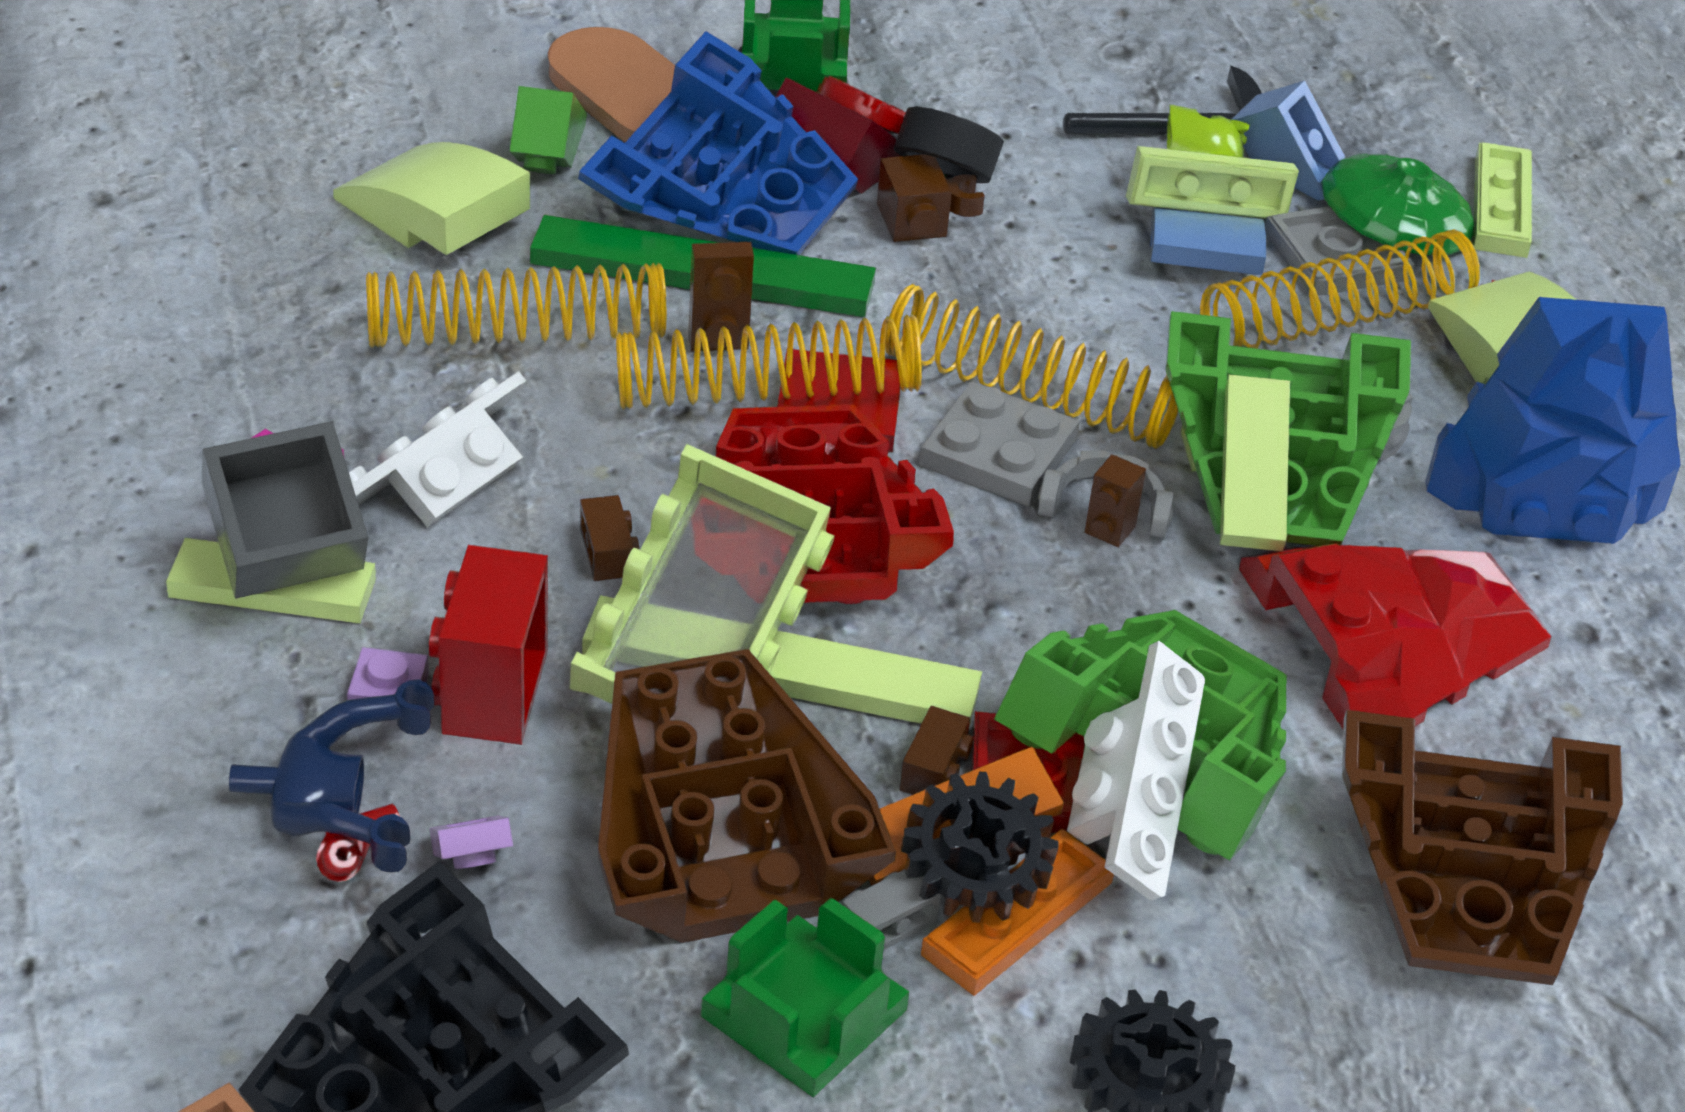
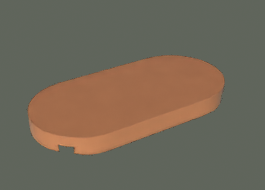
(611, 75)

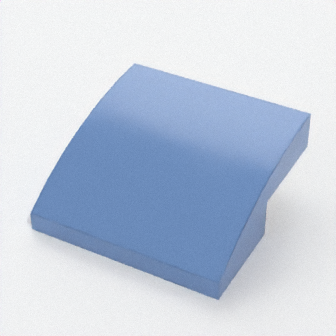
(1208, 240)

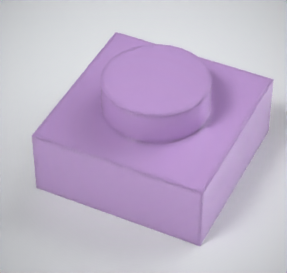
(383, 671)
(471, 841)

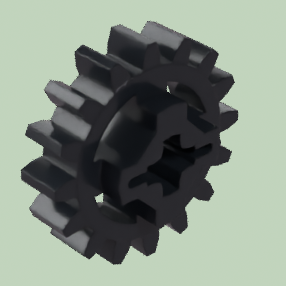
(974, 853)
(1151, 1058)

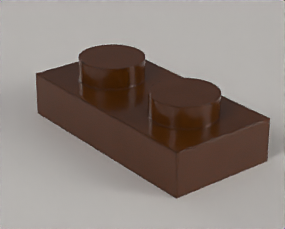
(720, 291)

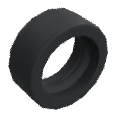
(954, 141)

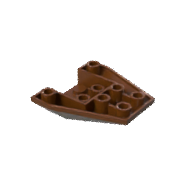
(727, 802)

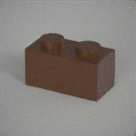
(1115, 500)
(606, 536)
(936, 750)

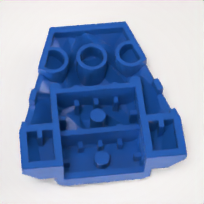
(725, 158)
(1568, 428)

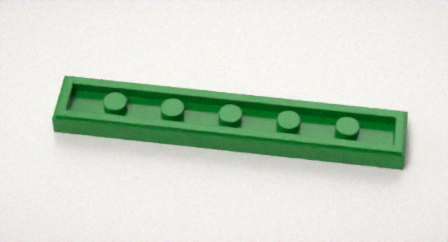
(776, 275)

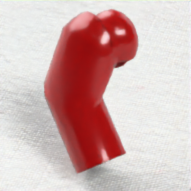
(342, 857)

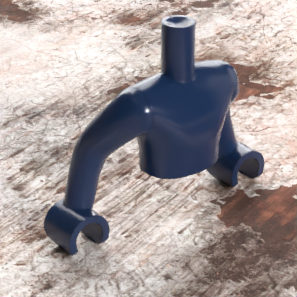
(324, 788)

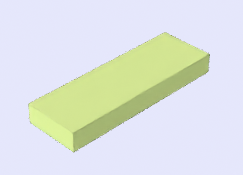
(1211, 183)
(1503, 200)
(1255, 463)
(203, 577)

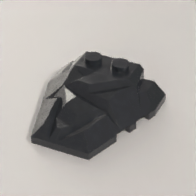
(433, 1022)

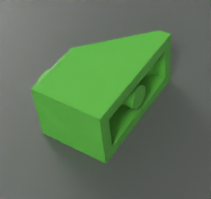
(546, 129)

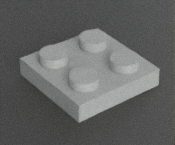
(999, 443)

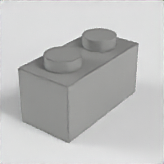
(895, 907)

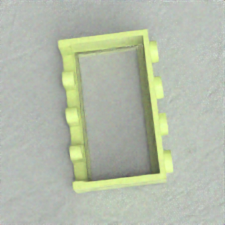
(710, 574)

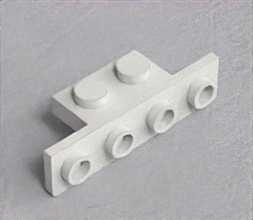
(452, 458)
(1138, 773)

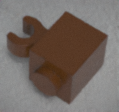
(918, 197)

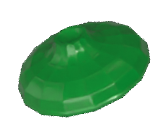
(1396, 200)

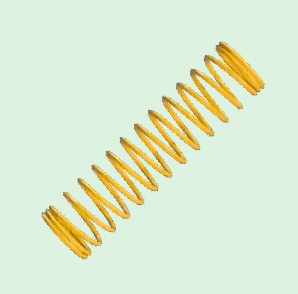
(1462, 242)
(656, 298)
(908, 360)
(1154, 434)

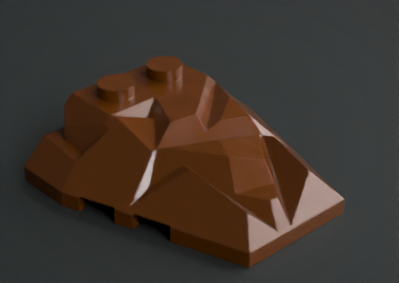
(1481, 853)

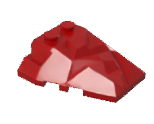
(844, 463)
(1400, 621)

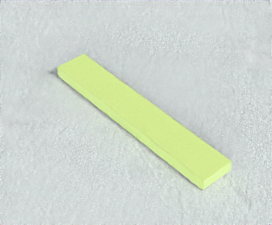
(861, 677)

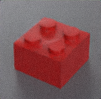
(491, 644)

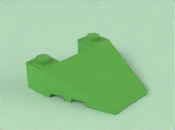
(1237, 729)

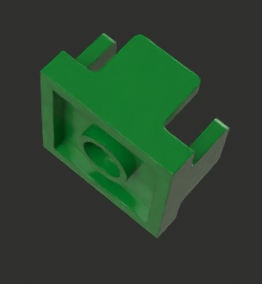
(797, 42)
(805, 993)

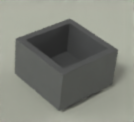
(284, 509)

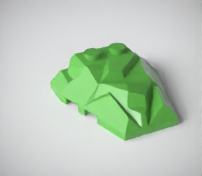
(1336, 416)

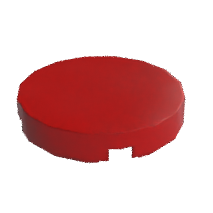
(862, 103)

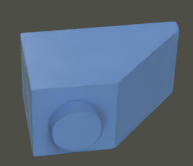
(1291, 129)

